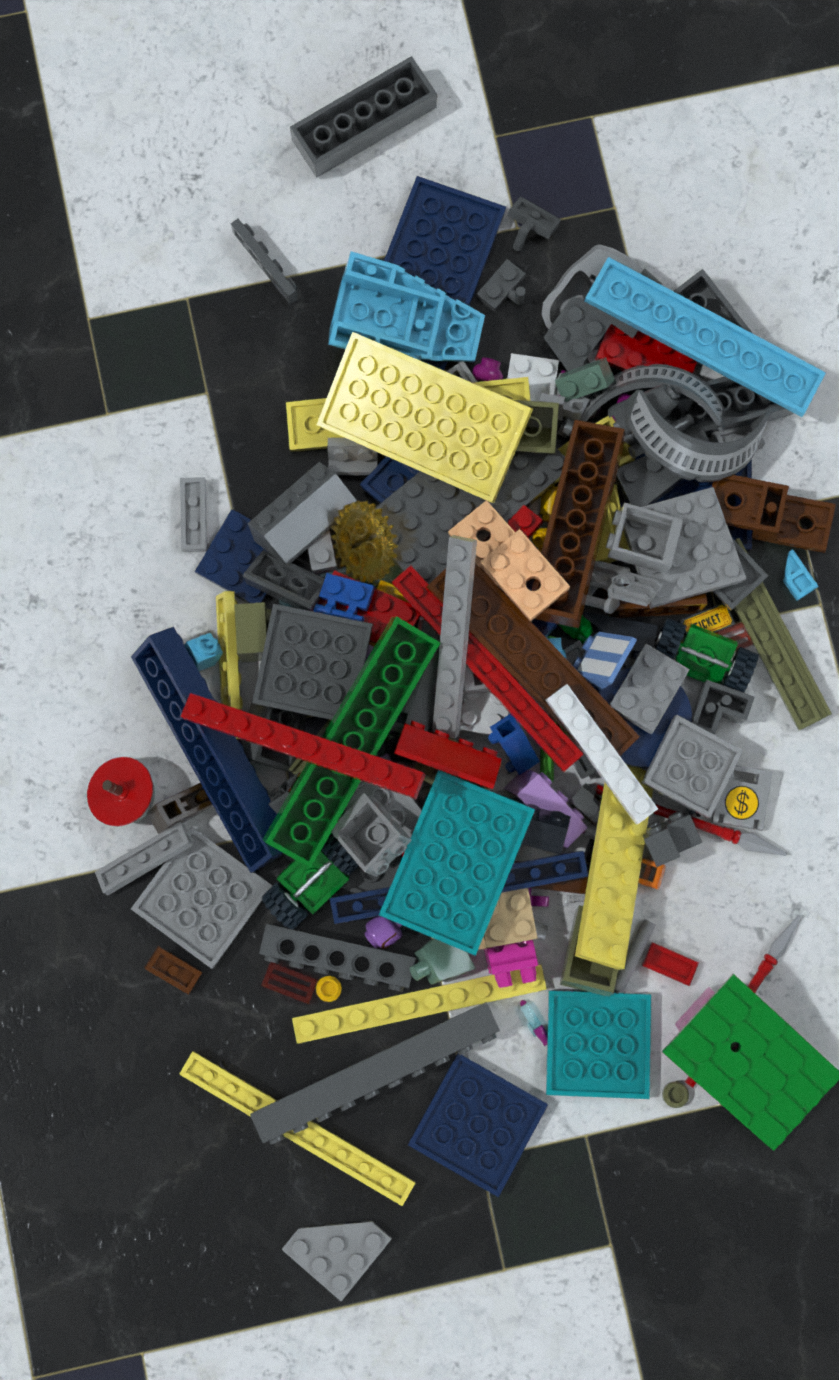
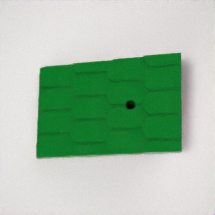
(769, 1074)

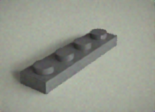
(259, 253)

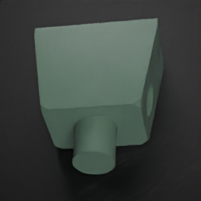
(440, 962)

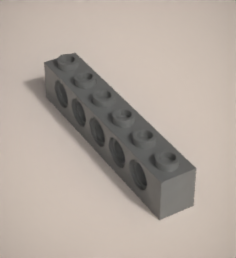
(275, 936)

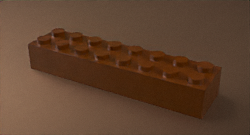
(580, 515)

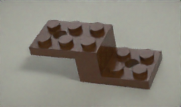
(774, 513)

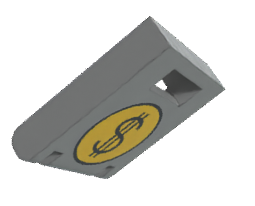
(744, 801)

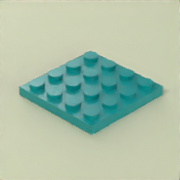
(598, 1045)

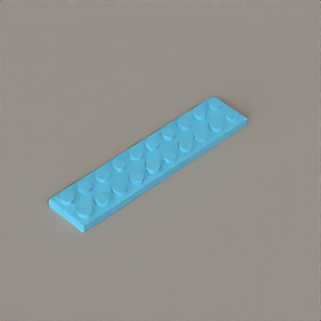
(705, 337)

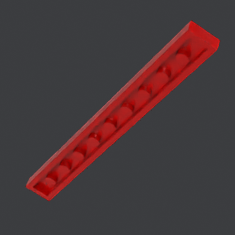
(494, 676)
(304, 746)

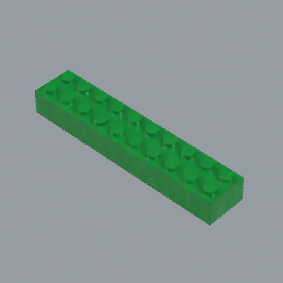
(359, 723)

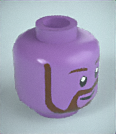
(382, 932)

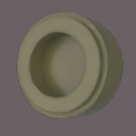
(675, 1094)

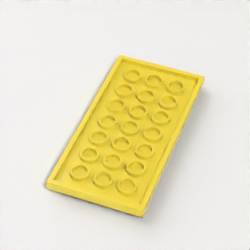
(424, 417)

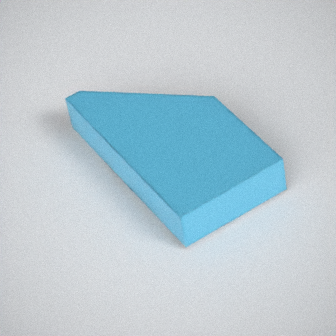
(797, 577)

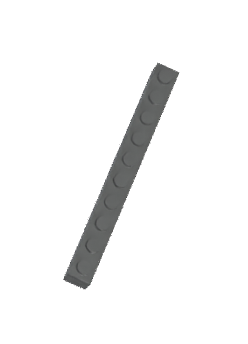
(375, 1072)

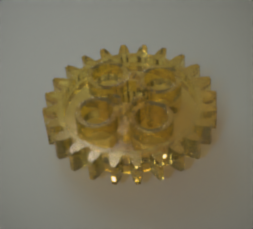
(356, 525)

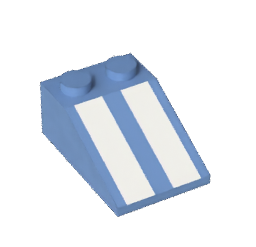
(603, 658)

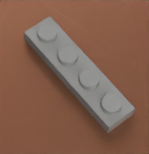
(143, 858)

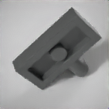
(532, 218)
(502, 286)

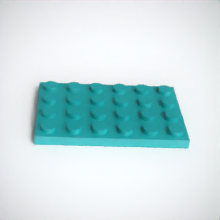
(457, 862)

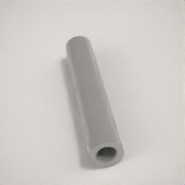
(634, 955)

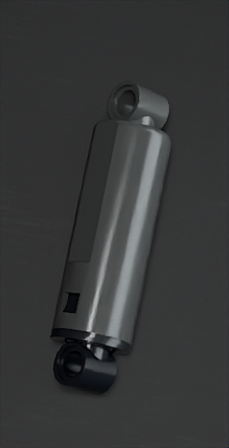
(420, 703)

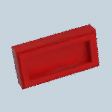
(670, 964)

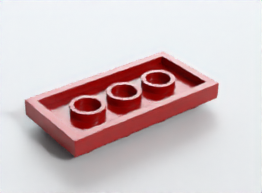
(627, 352)
(380, 611)

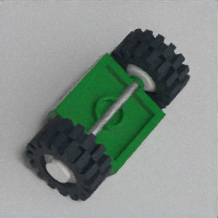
(707, 654)
(309, 885)

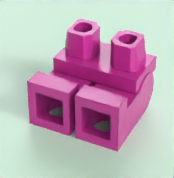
(509, 958)

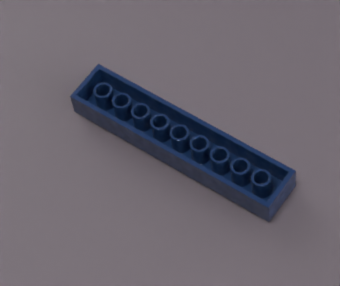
(213, 755)

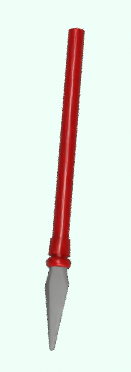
(747, 841)
(776, 950)

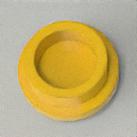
(328, 988)

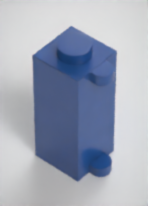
(514, 744)

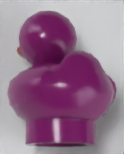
(487, 370)

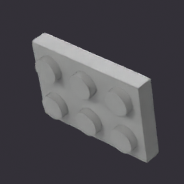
(648, 688)

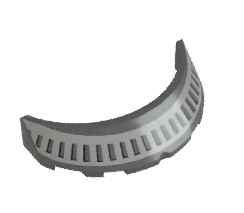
(651, 376)
(686, 455)

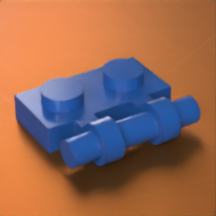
(345, 592)

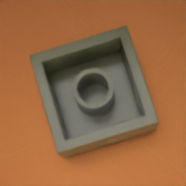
(251, 630)

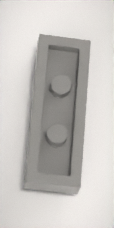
(193, 514)

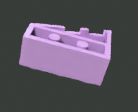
(536, 790)

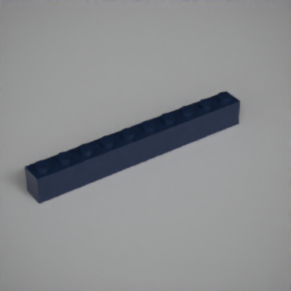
(521, 876)

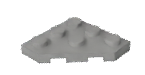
(337, 1252)

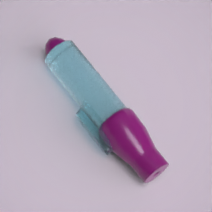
(534, 1024)

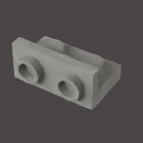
(350, 457)

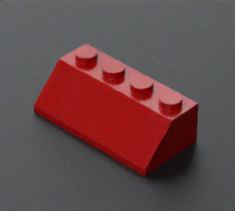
(448, 755)

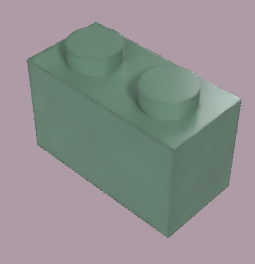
(585, 380)

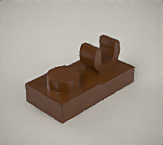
(173, 970)

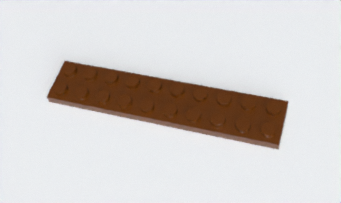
(533, 658)

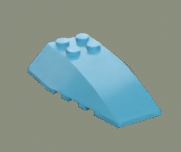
(402, 313)

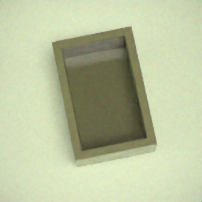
(582, 973)

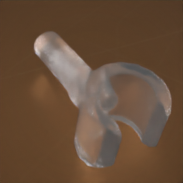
(571, 899)

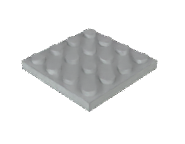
(704, 551)
(202, 899)

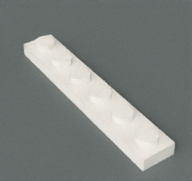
(601, 754)

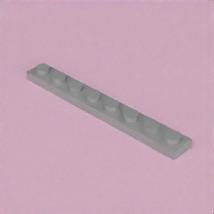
(454, 634)

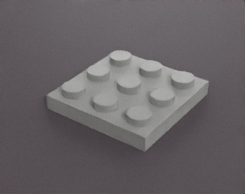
(692, 766)
(375, 832)

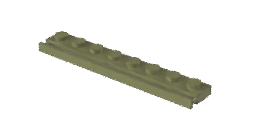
(781, 657)

